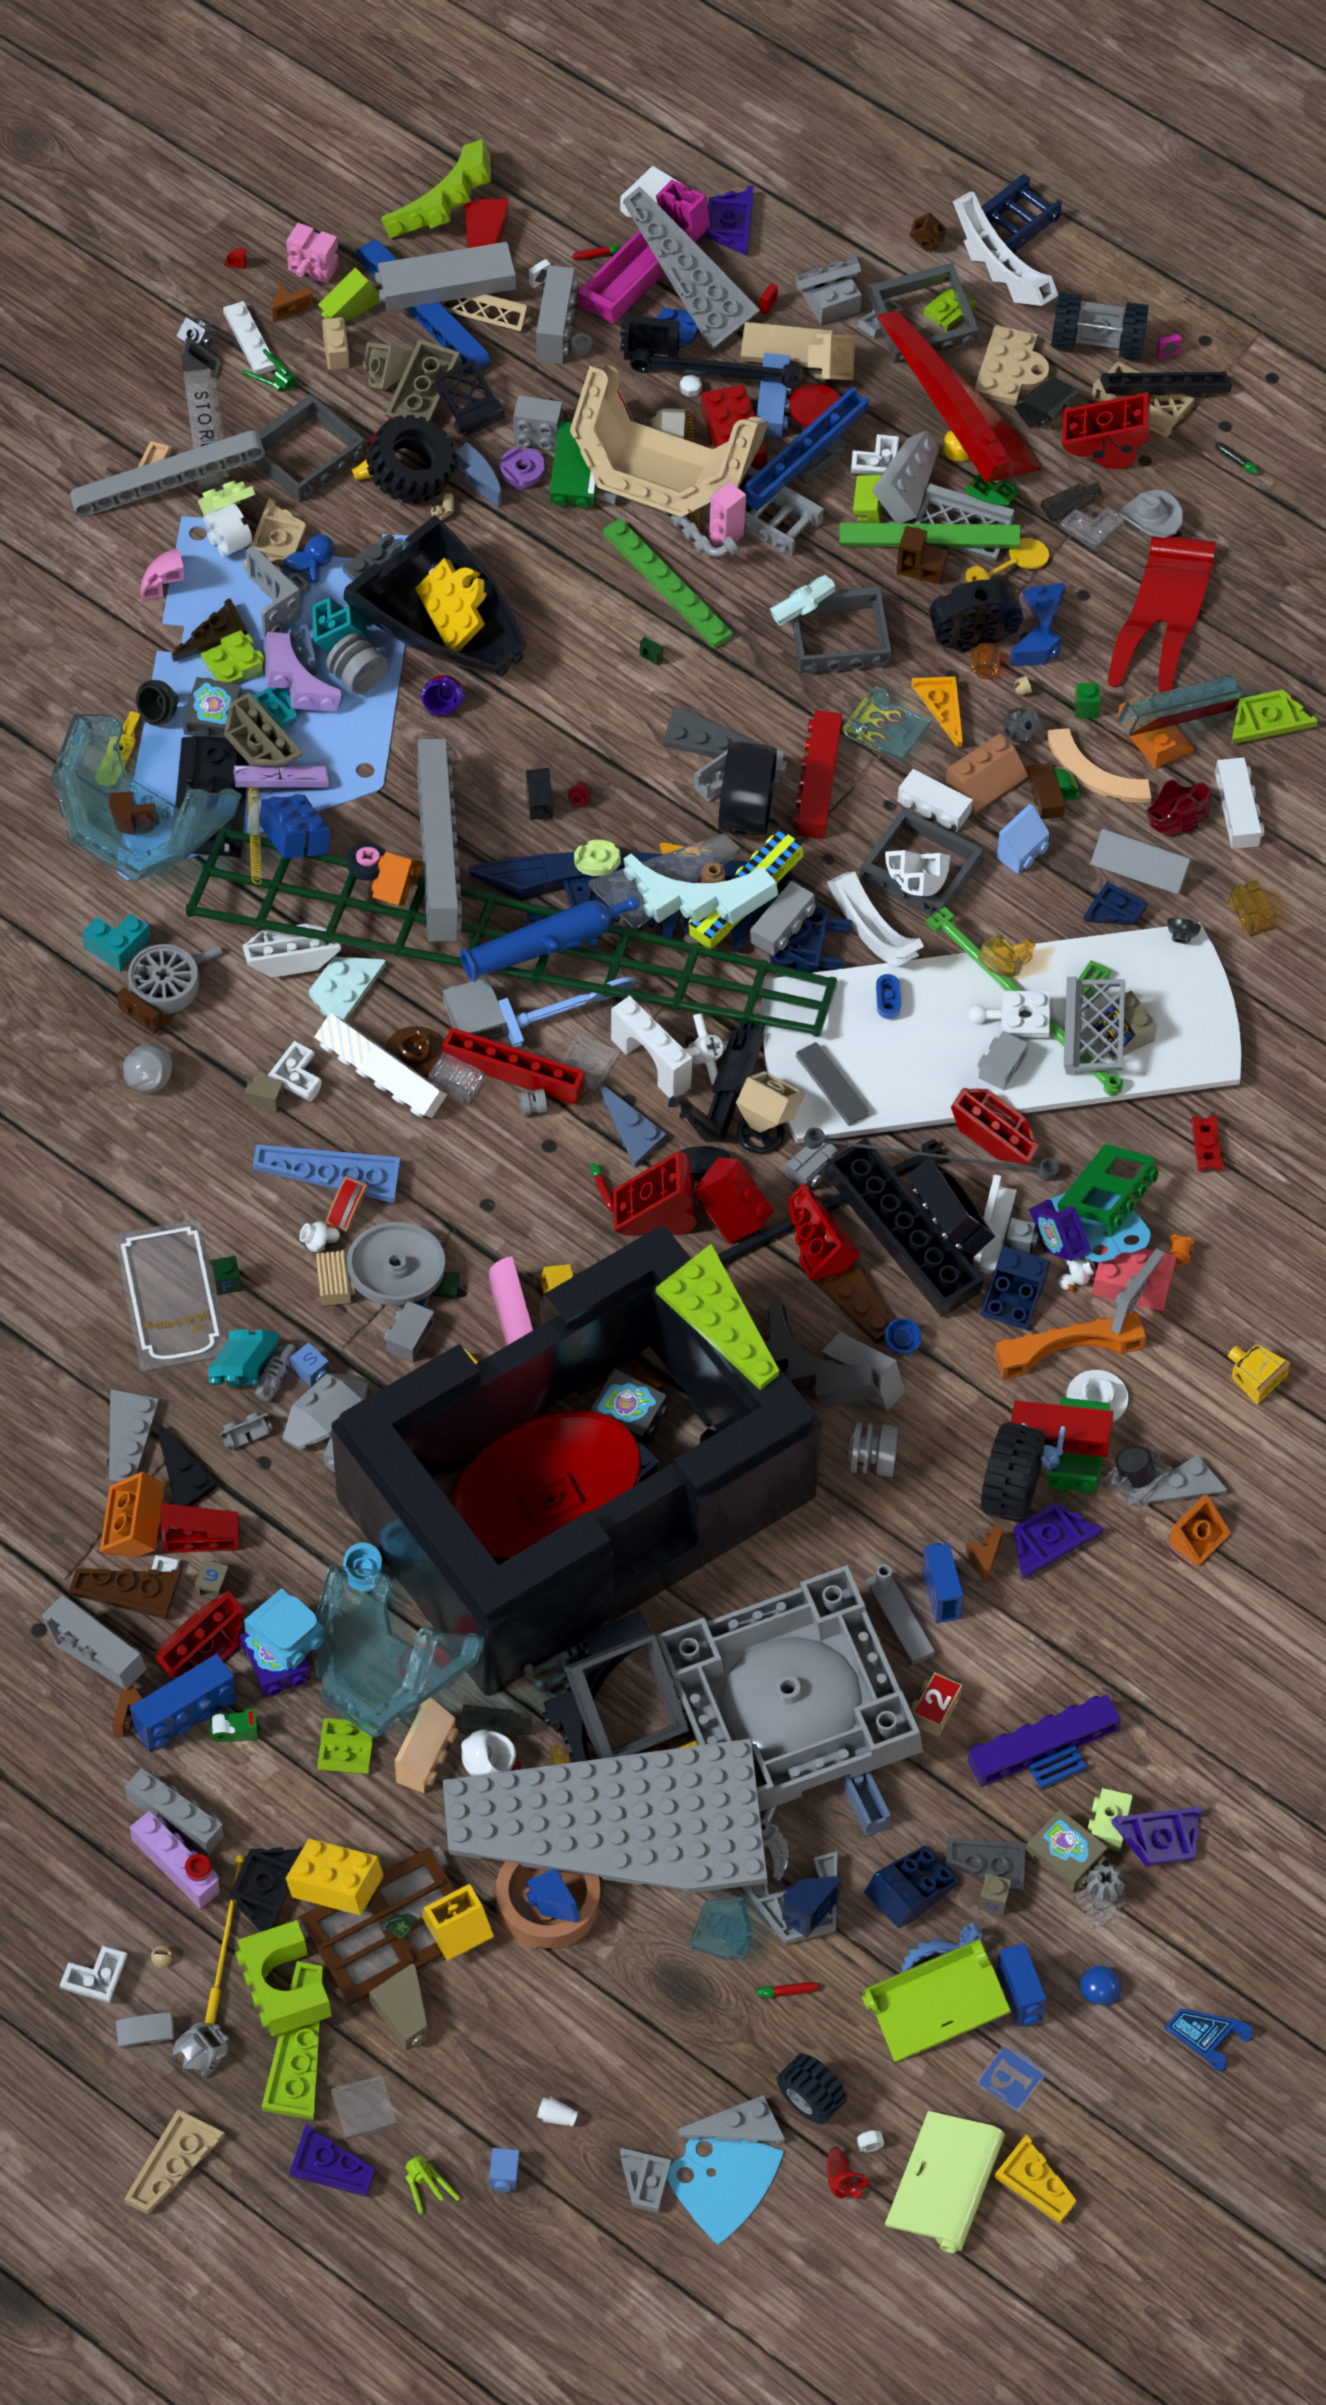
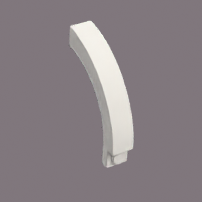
(869, 924)

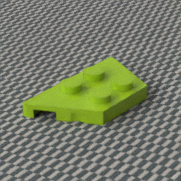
(1269, 716)

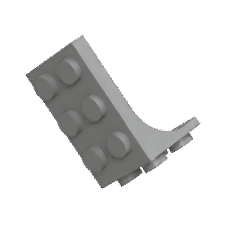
(281, 590)

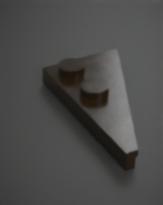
(211, 632)

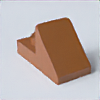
(287, 304)
(984, 1555)
(123, 1714)

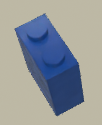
(942, 1582)
(1021, 1985)

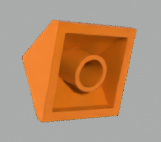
(1199, 1531)

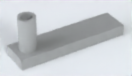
(899, 1615)

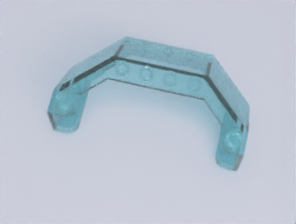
(92, 769)
(368, 1670)

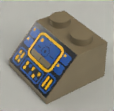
(1138, 1025)

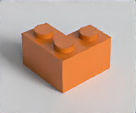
(395, 877)

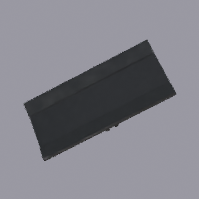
(209, 766)

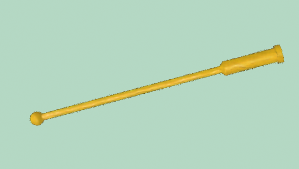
(215, 1991)

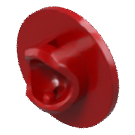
(811, 402)

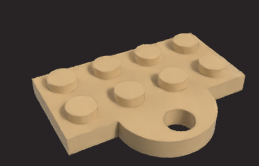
(1010, 366)

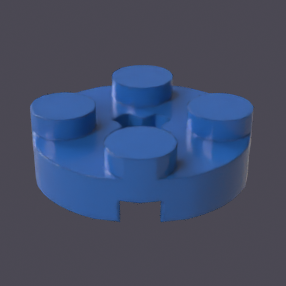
(688, 328)

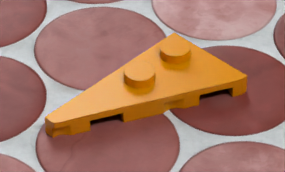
(941, 699)

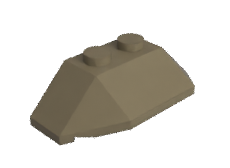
(258, 735)

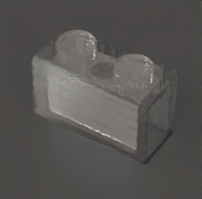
(457, 1078)

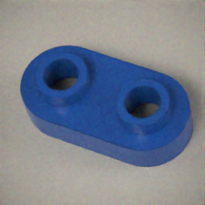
(888, 998)

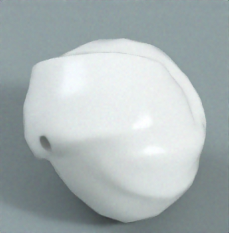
(487, 1753)

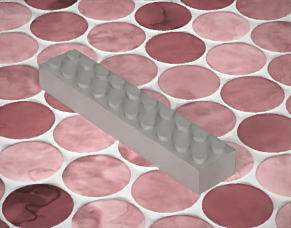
(438, 840)

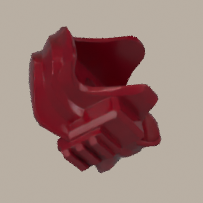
(1189, 808)

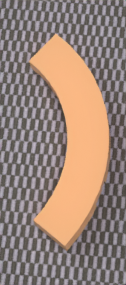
(1093, 777)

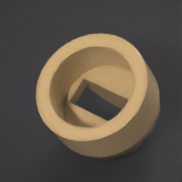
(1022, 686)
(161, 1960)

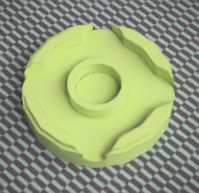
(597, 858)

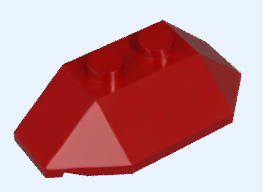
(994, 1125)
(206, 1633)

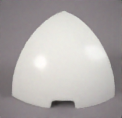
(918, 872)

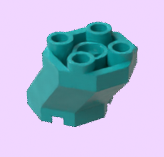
(242, 1358)

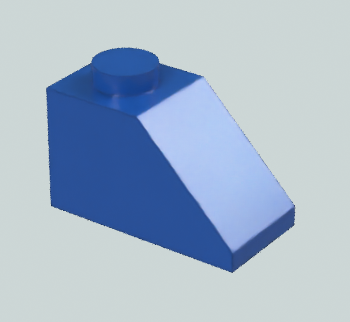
(1036, 648)
(552, 1897)

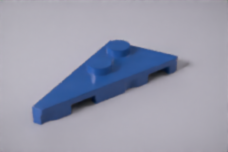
(1044, 603)

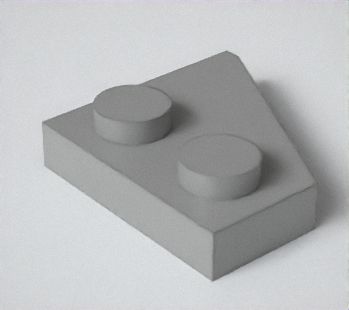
(645, 2178)

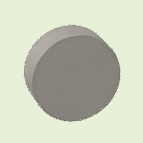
(581, 344)

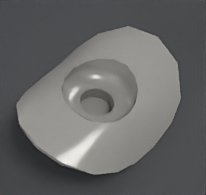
(1154, 513)

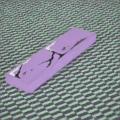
(281, 776)

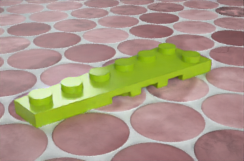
(295, 2060)

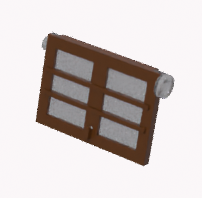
(363, 1953)

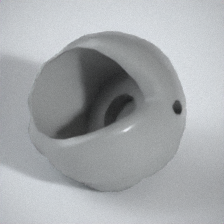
(147, 1068)

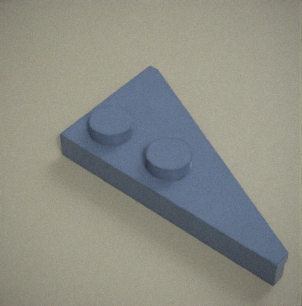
(637, 1133)

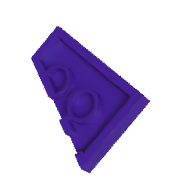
(328, 2165)

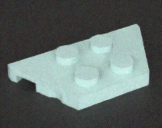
(344, 984)

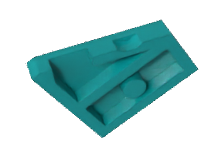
(277, 705)

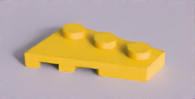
(1034, 2181)

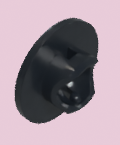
(703, 1158)

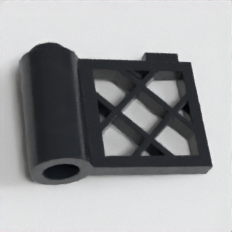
(475, 415)

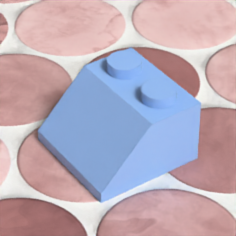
(1022, 840)

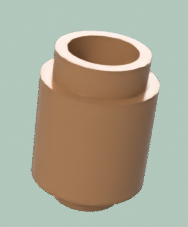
(713, 873)

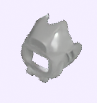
(198, 2051)

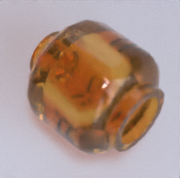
(985, 660)

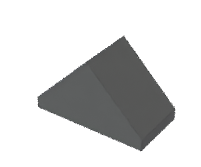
(196, 358)

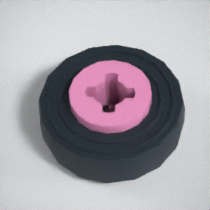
(364, 860)

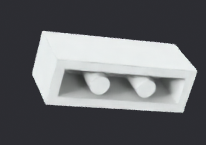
(934, 800)

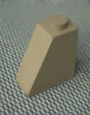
(401, 2007)

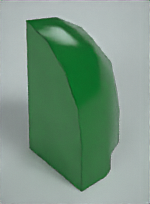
(1067, 783)

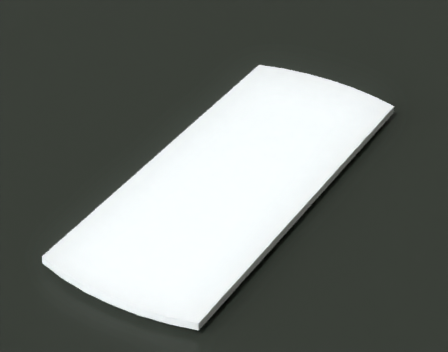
(920, 1060)

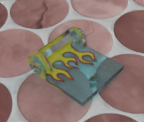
(885, 725)

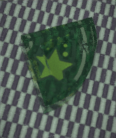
(398, 1925)

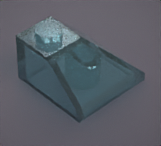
(723, 1929)

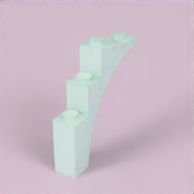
(697, 900)

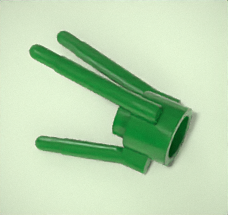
(283, 377)

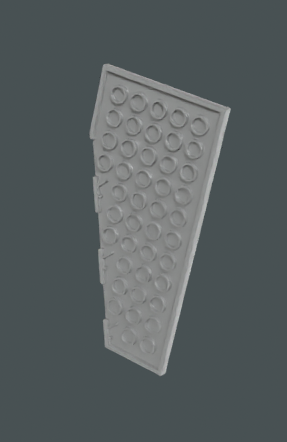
(632, 1819)

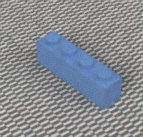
(772, 398)

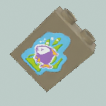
(1067, 1849)

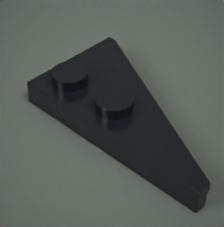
(186, 1477)

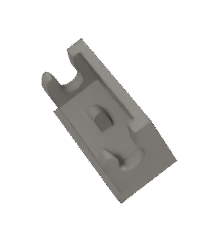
(710, 778)

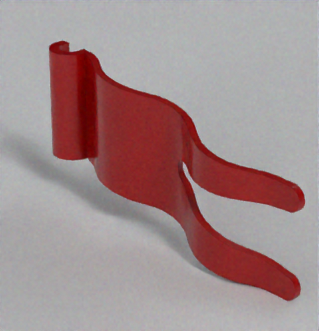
(1168, 593)

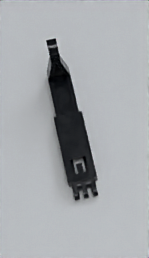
(733, 1071)

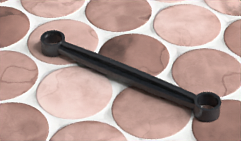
(719, 368)

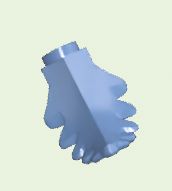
(939, 1947)

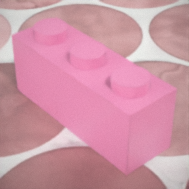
(727, 514)

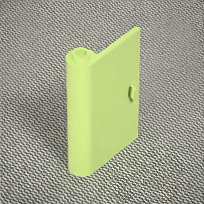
(955, 2169)

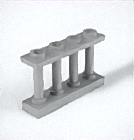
(791, 503)

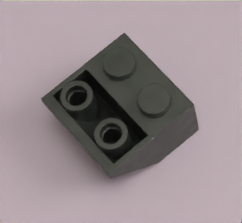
(1045, 401)

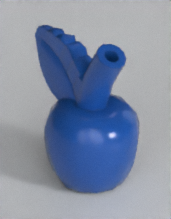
(316, 552)

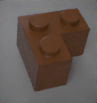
(918, 559)

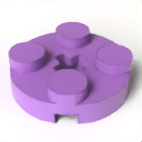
(522, 478)

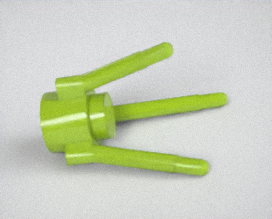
(422, 2172)

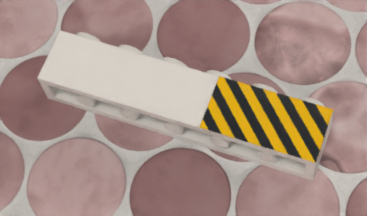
(381, 1066)

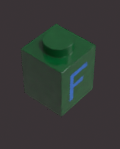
(226, 1275)

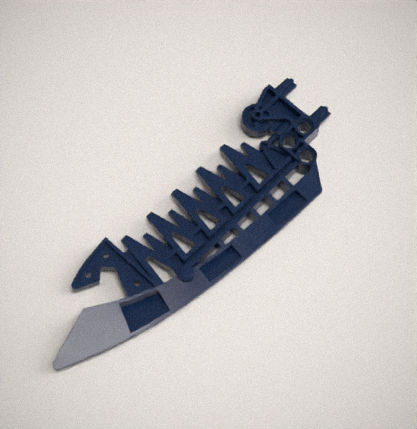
(547, 872)

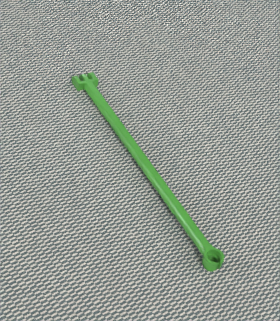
(944, 922)

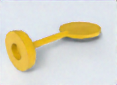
(1031, 555)

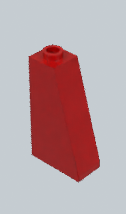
(485, 221)

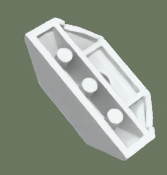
(287, 954)

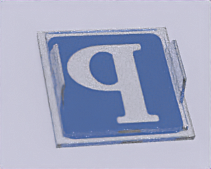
(1011, 2078)

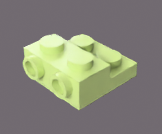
(231, 494)

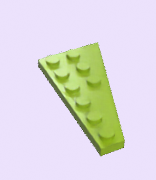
(713, 1307)

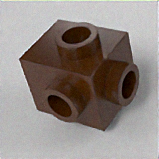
(928, 232)

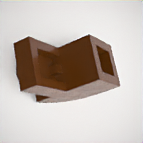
(129, 815)

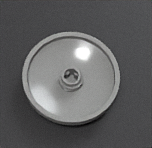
(396, 1263)

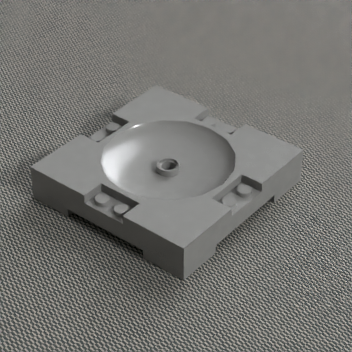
(808, 1641)

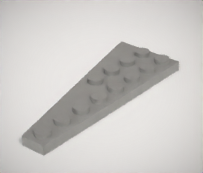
(703, 287)

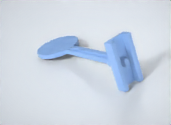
(516, 1022)

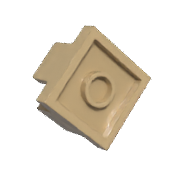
(834, 356)

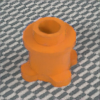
(1181, 1248)

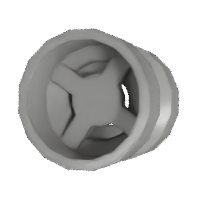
(533, 1102)

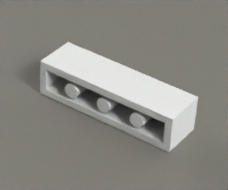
(1238, 803)

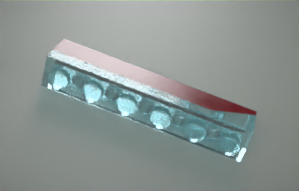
(1180, 705)

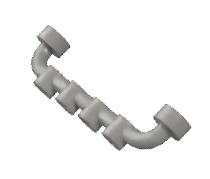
(701, 542)

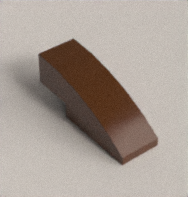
(1046, 791)

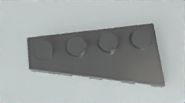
(698, 735)

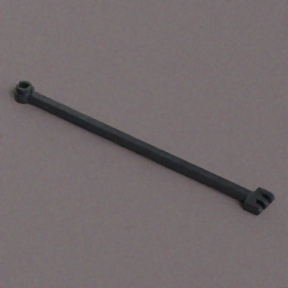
(830, 1204)

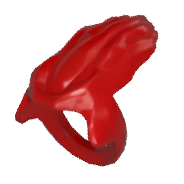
(840, 2178)

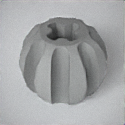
(1105, 1883)

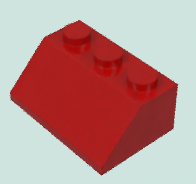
(732, 1199)

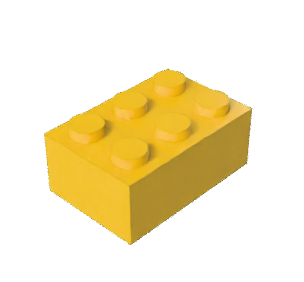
(334, 1876)

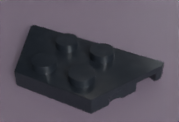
(263, 1884)

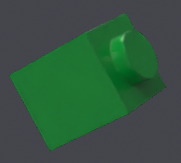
(1087, 700)

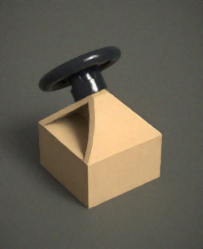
(764, 1105)

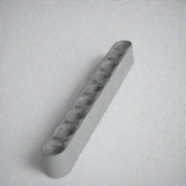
(167, 474)

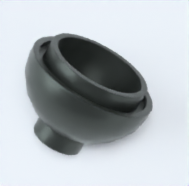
(156, 702)

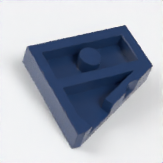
(1115, 907)

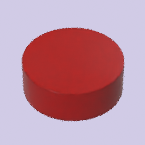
(198, 1867)

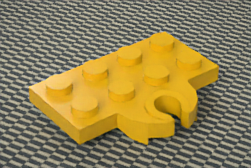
(453, 602)

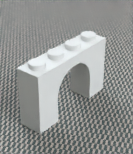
(635, 1027)

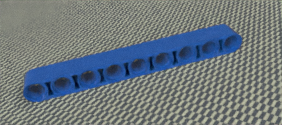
(433, 316)

